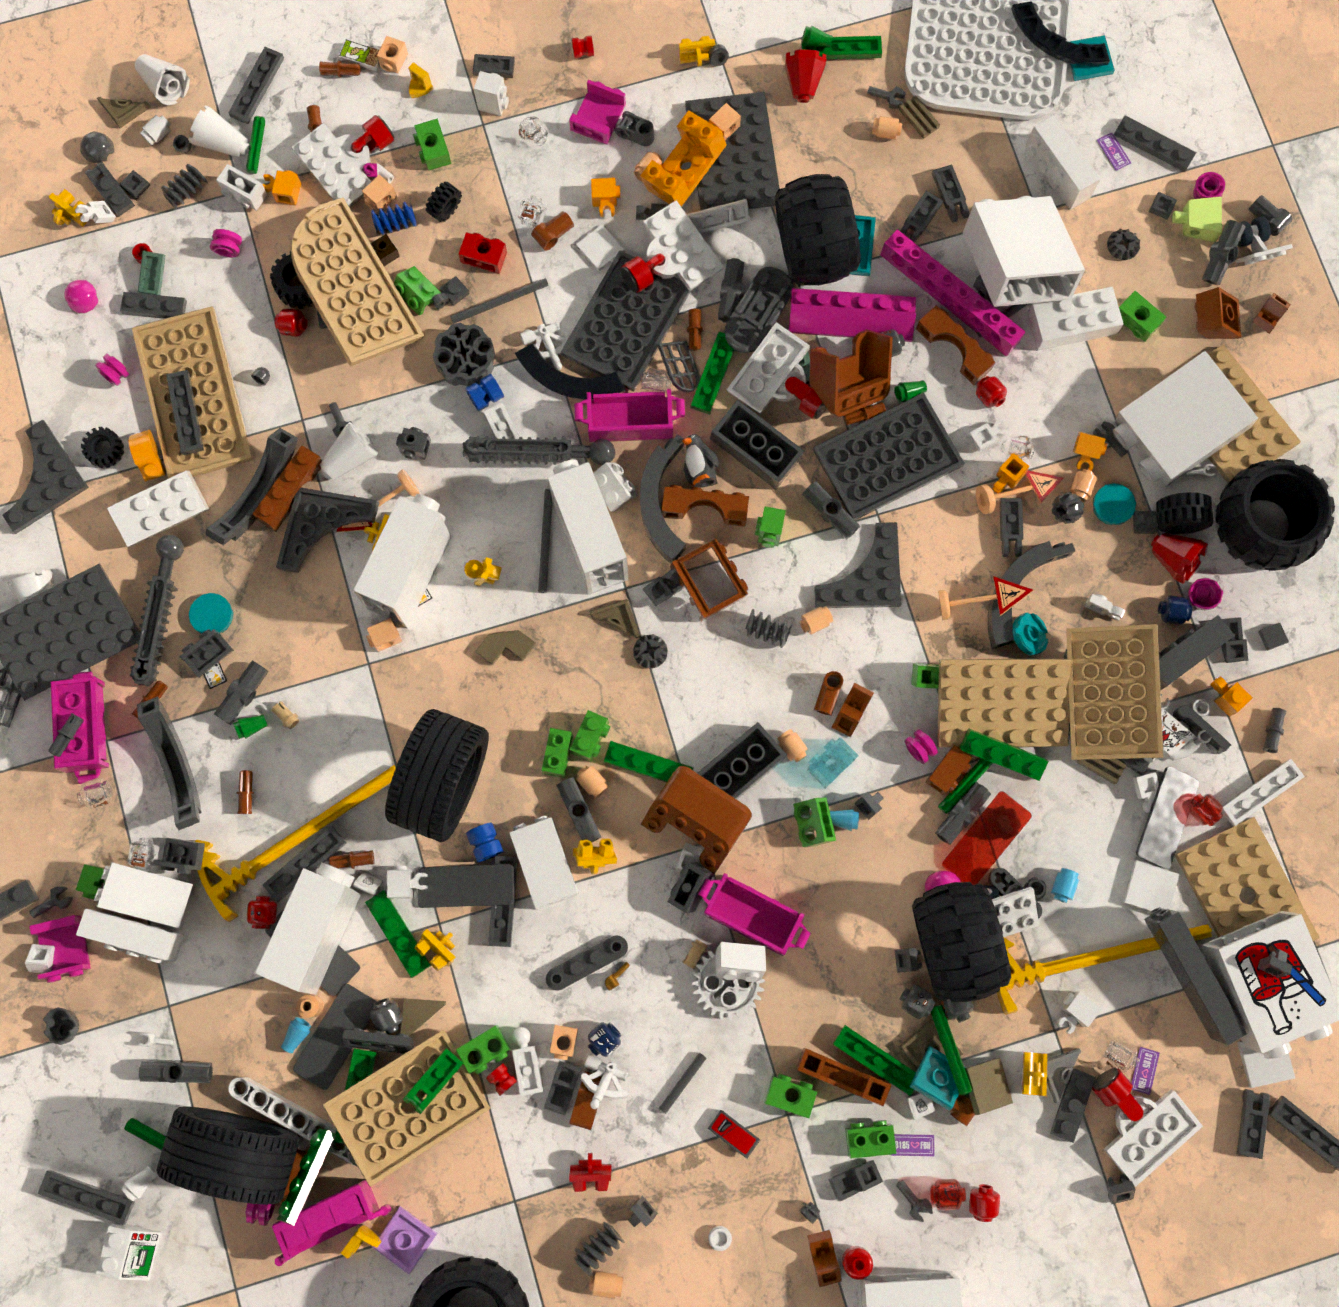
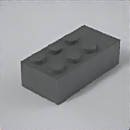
(756, 444)
(1191, 649)
(744, 762)

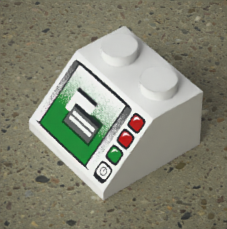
(128, 1252)

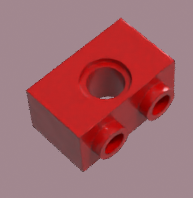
(489, 261)

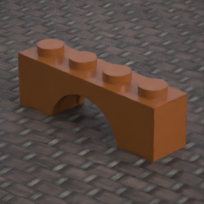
(940, 327)
(276, 503)
(730, 506)
(843, 1076)

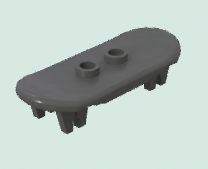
(758, 309)

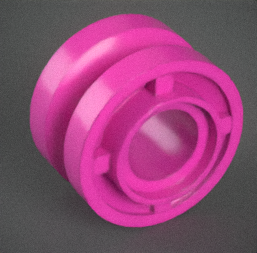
(1211, 180)
(225, 243)
(111, 369)
(921, 746)
(259, 1212)

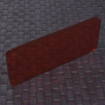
(987, 838)

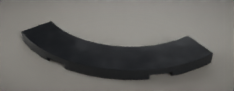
(1054, 44)
(563, 383)

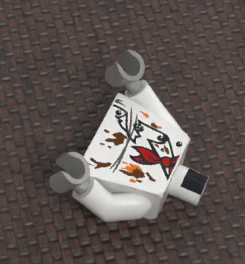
(1177, 739)

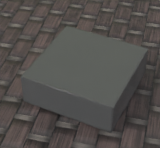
(134, 184)
(1162, 205)
(1273, 636)

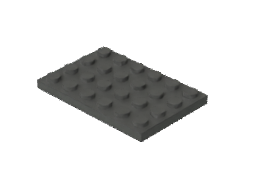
(748, 162)
(623, 326)
(888, 456)
(64, 631)

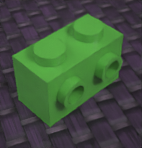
(770, 527)
(589, 736)
(870, 1140)

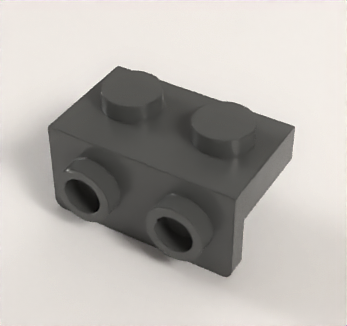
(206, 652)
(181, 855)

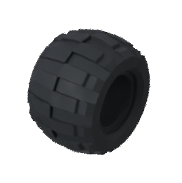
(817, 229)
(1297, 493)
(961, 942)
(465, 1273)

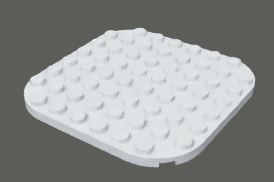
(980, 61)

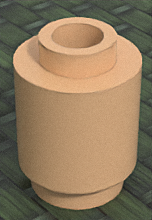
(886, 127)
(643, 163)
(1083, 484)
(816, 620)
(792, 746)
(592, 781)
(316, 1006)
(606, 1285)

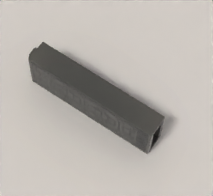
(1195, 975)

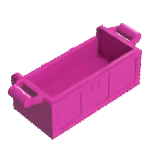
(629, 415)
(84, 699)
(753, 914)
(327, 1220)

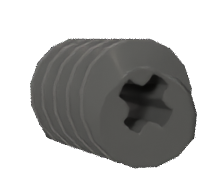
(183, 185)
(767, 628)
(597, 1248)

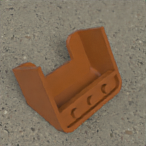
(855, 379)
(700, 813)

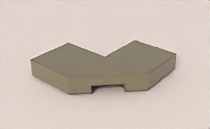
(496, 643)

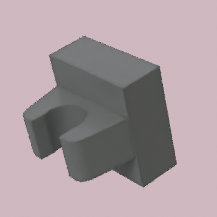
(1145, 522)
(869, 804)
(907, 960)
(1275, 964)
(1120, 1192)
(642, 1212)

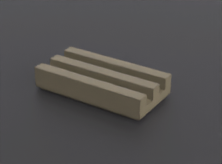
(924, 112)
(1118, 772)

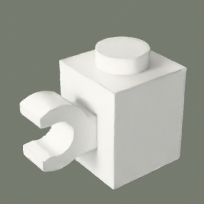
(401, 882)
(1080, 1011)

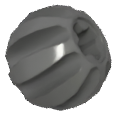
(1067, 508)

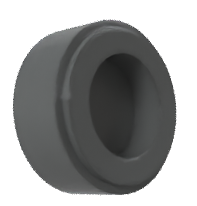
(718, 55)

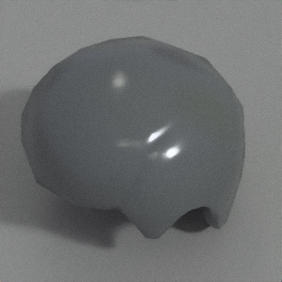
(96, 147)
(61, 1026)

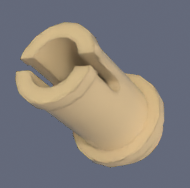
(285, 715)
(695, 953)

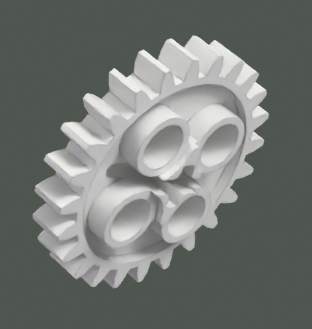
(743, 996)

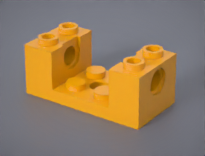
(699, 145)

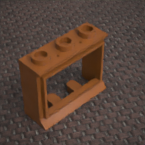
(695, 597)

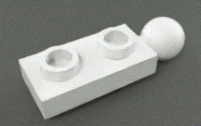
(501, 422)
(526, 1063)

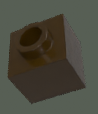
(385, 249)

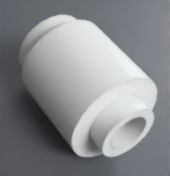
(155, 129)

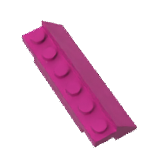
(850, 313)

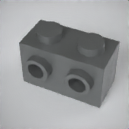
(685, 892)

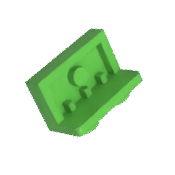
(415, 289)

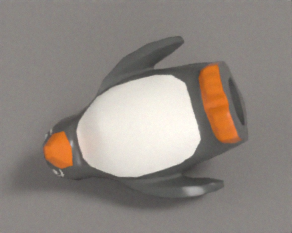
(699, 462)

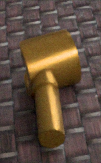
(611, 981)

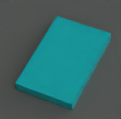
(866, 231)

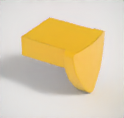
(420, 82)
(362, 1235)

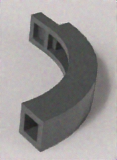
(240, 516)
(655, 525)
(1001, 626)
(173, 761)

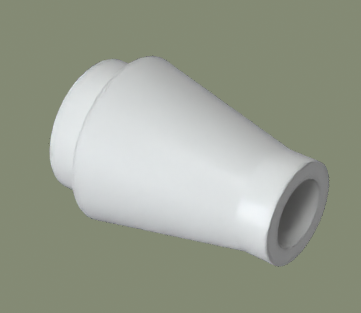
(137, 1184)

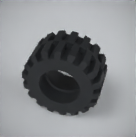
(281, 276)
(1184, 513)

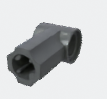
(1277, 218)

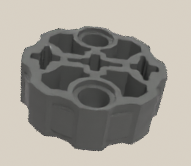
(451, 370)

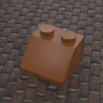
(1218, 314)

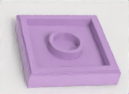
(405, 1240)

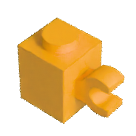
(284, 187)
(605, 194)
(1089, 446)
(1010, 473)
(1231, 698)

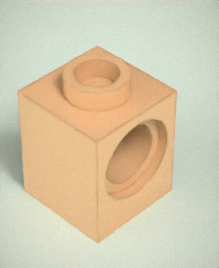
(392, 47)
(727, 120)
(379, 194)
(383, 635)
(571, 1034)

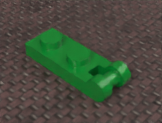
(433, 1080)

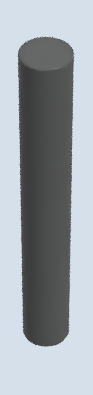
(682, 1083)

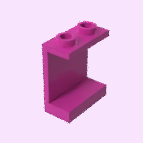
(598, 112)
(70, 950)

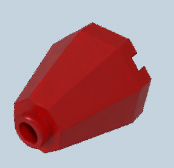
(804, 73)
(1179, 554)

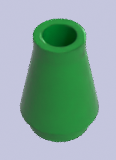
(814, 37)
(907, 390)
(248, 726)

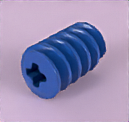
(393, 218)

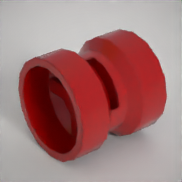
(582, 47)
(501, 1079)

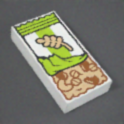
(359, 54)

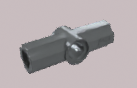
(1223, 252)
(731, 288)
(840, 520)
(241, 692)
(572, 797)
(963, 813)
(162, 1072)

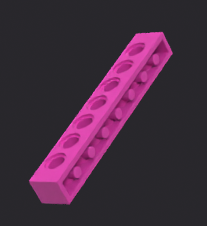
(952, 293)

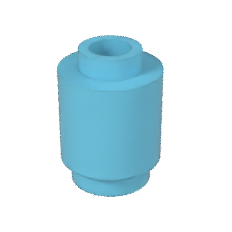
(1065, 885)

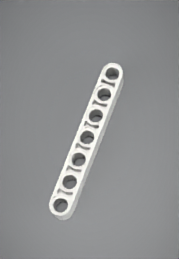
(288, 1120)

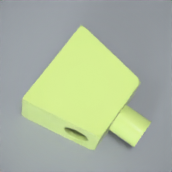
(1201, 218)

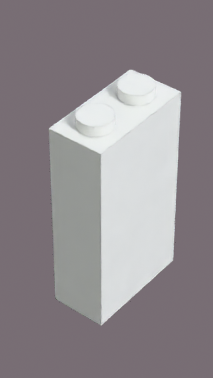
(543, 862)
(143, 894)

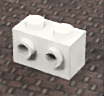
(491, 93)
(241, 187)
(740, 961)

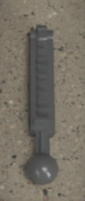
(535, 450)
(156, 612)

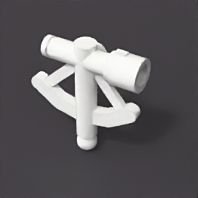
(544, 333)
(609, 1072)

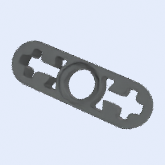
(1007, 878)

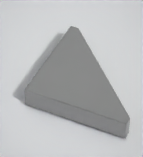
(1059, 1072)

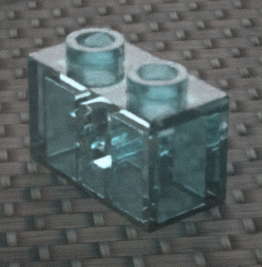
(844, 757)

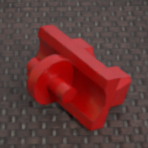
(590, 1171)

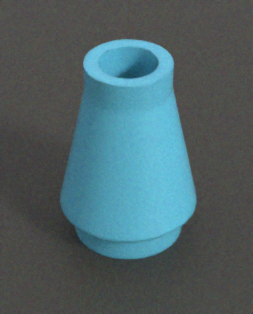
(845, 819)
(296, 1033)

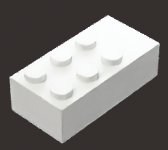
(1062, 162)
(1075, 320)
(158, 508)
(127, 934)

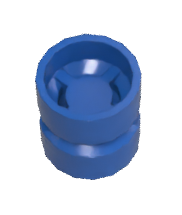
(483, 393)
(484, 842)

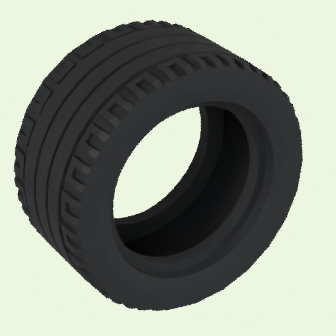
(436, 775)
(227, 1155)

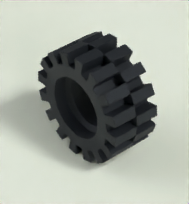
(443, 201)
(102, 435)

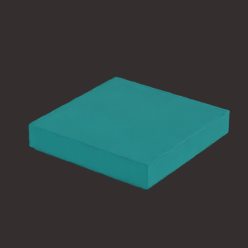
(1086, 72)
(936, 1079)

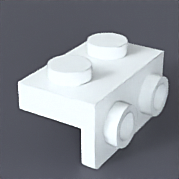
(614, 485)

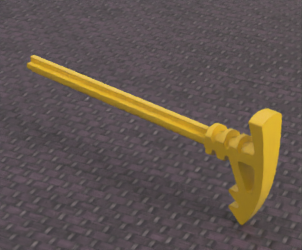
(248, 869)
(1041, 970)

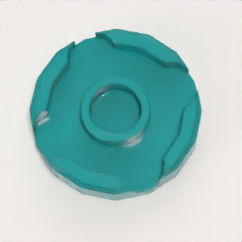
(1114, 504)
(210, 612)
(1030, 633)

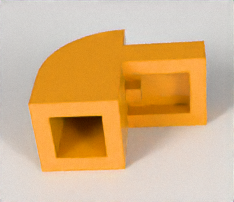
(144, 453)

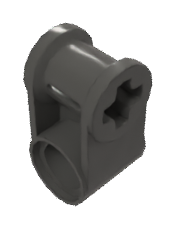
(633, 126)

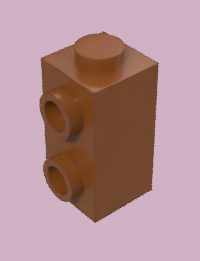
(949, 769)

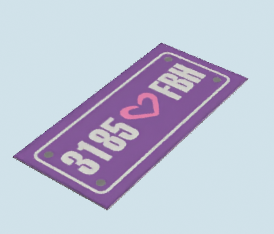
(1114, 151)
(1145, 1070)
(914, 1145)

